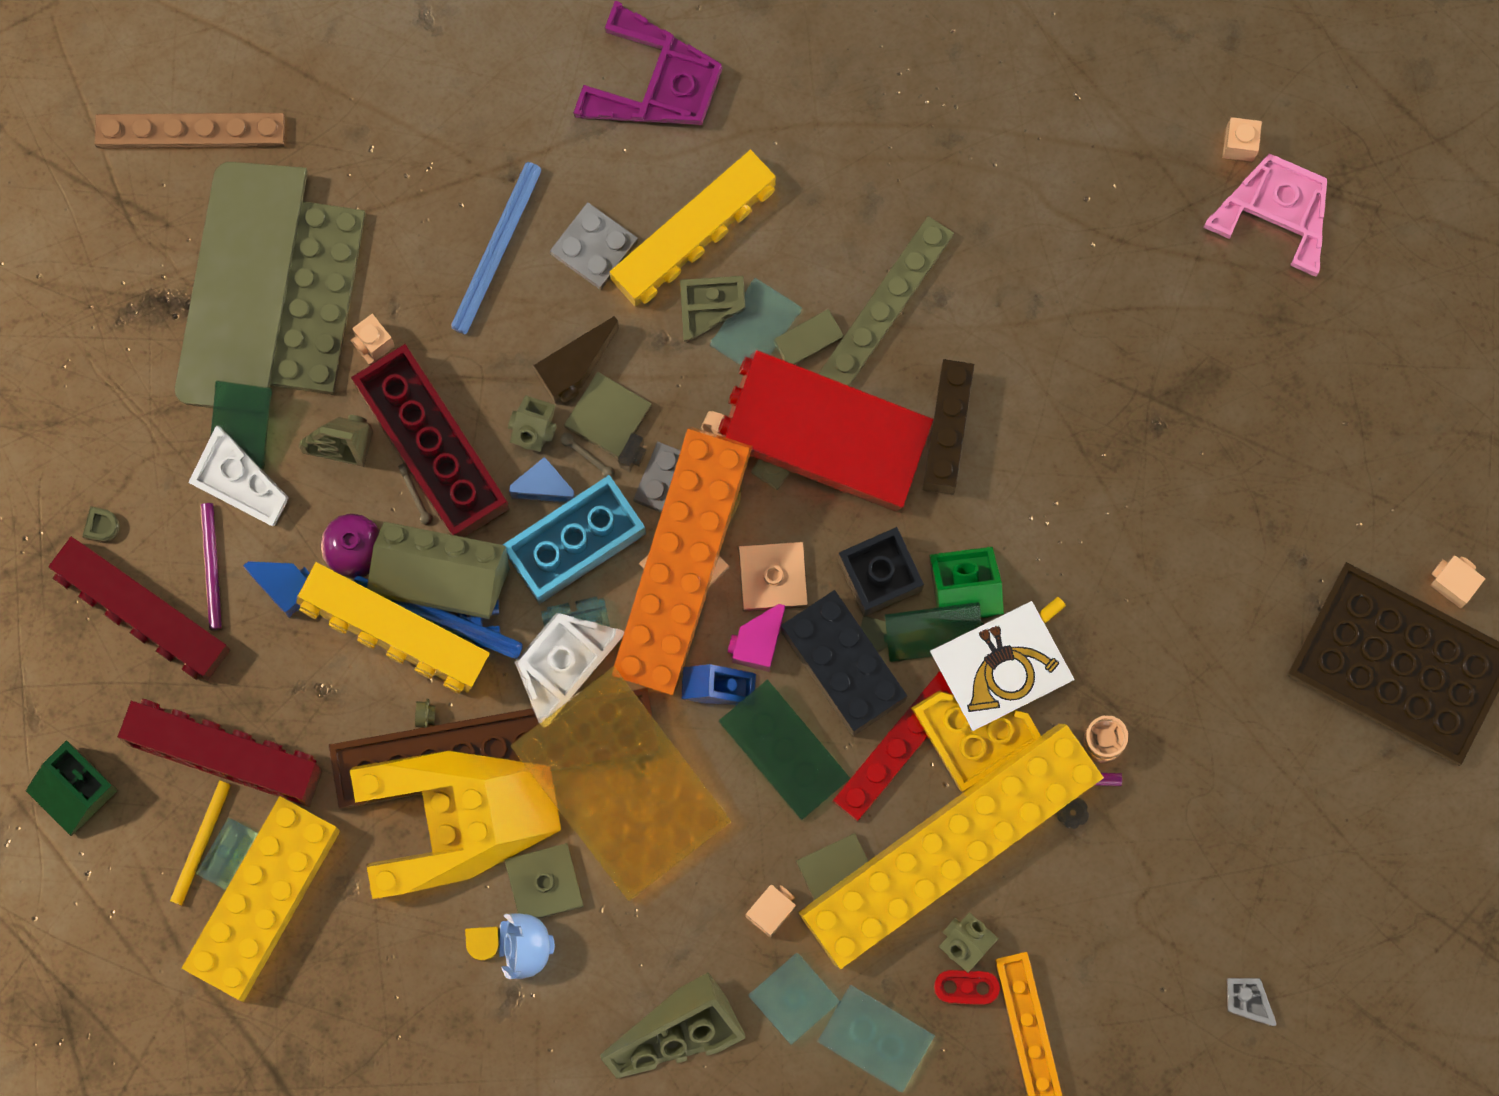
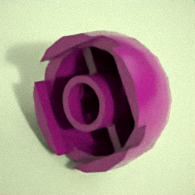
(349, 545)

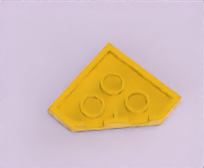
(971, 753)

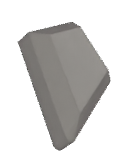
(1248, 999)

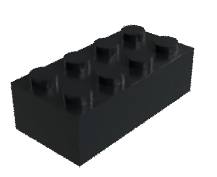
(843, 663)

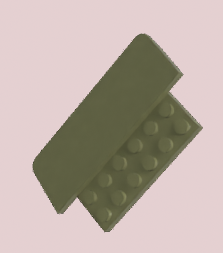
(268, 286)

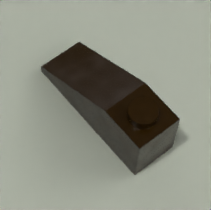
(571, 365)

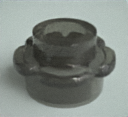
(1073, 821)

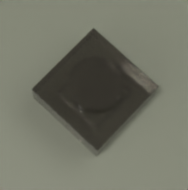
(632, 453)

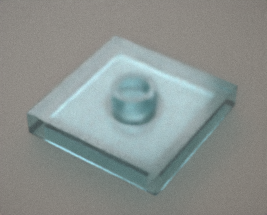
(794, 998)

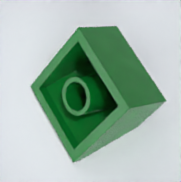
(968, 578)

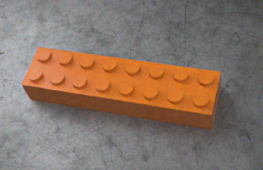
(682, 560)

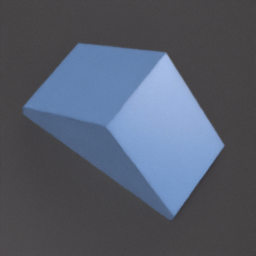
(542, 483)

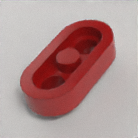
(966, 987)

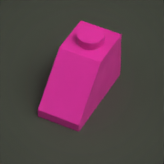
(757, 640)

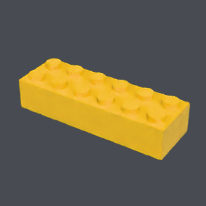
(391, 628)
(261, 899)

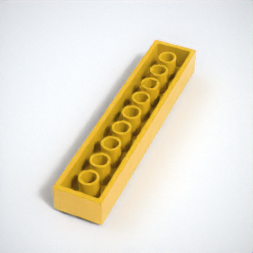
(950, 845)

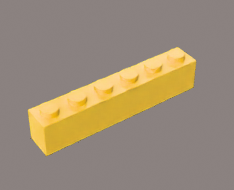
(693, 228)

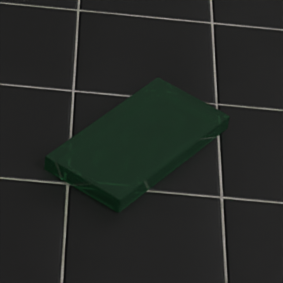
(784, 749)

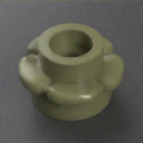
(424, 714)

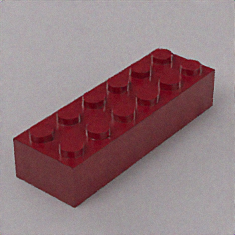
(430, 442)
(220, 753)

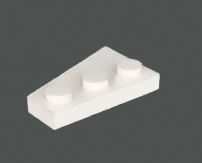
(237, 479)

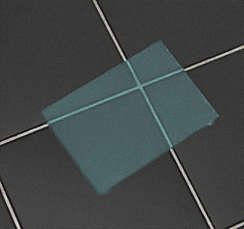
(753, 329)

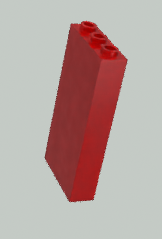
(826, 430)

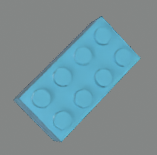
(574, 539)

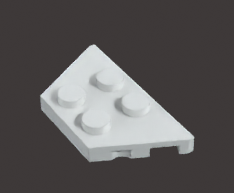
(563, 660)

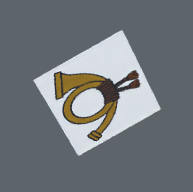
(1002, 665)

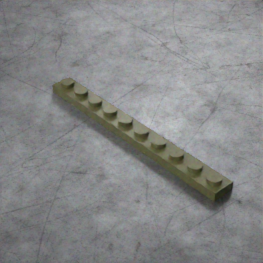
(876, 318)

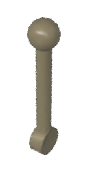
(567, 440)
(425, 517)

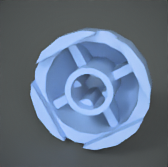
(524, 944)

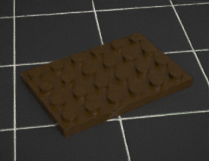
(1400, 664)

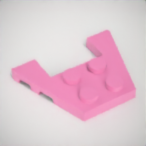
(1284, 197)

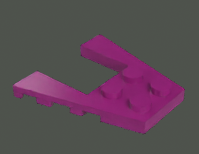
(679, 85)

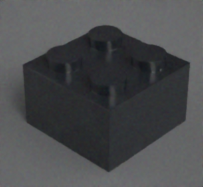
(880, 571)

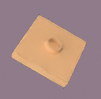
(773, 576)

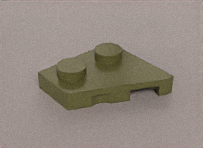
(709, 303)

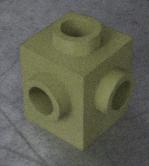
(532, 424)
(967, 941)

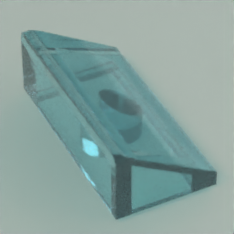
(226, 853)

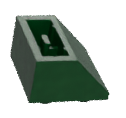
(70, 788)

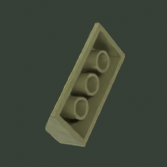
(438, 570)

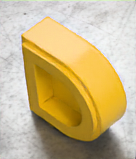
(482, 942)

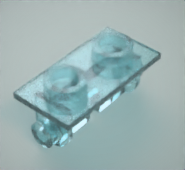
(587, 609)

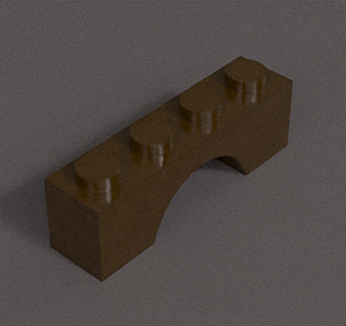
(948, 426)

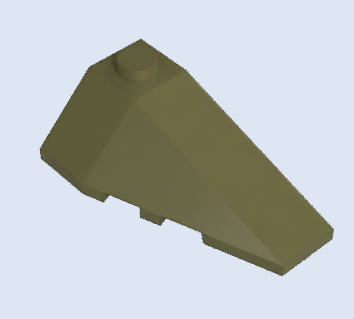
(340, 440)
(684, 1024)

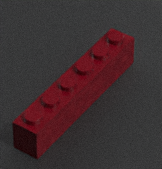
(139, 608)

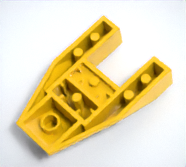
(474, 811)

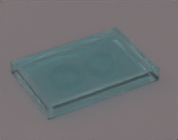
(875, 1038)

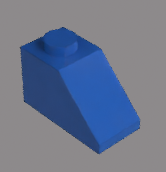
(280, 582)
(716, 684)

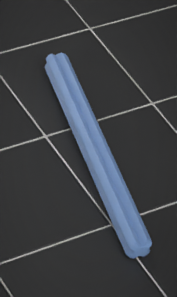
(496, 248)

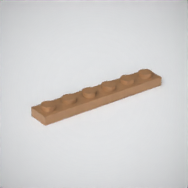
(190, 130)

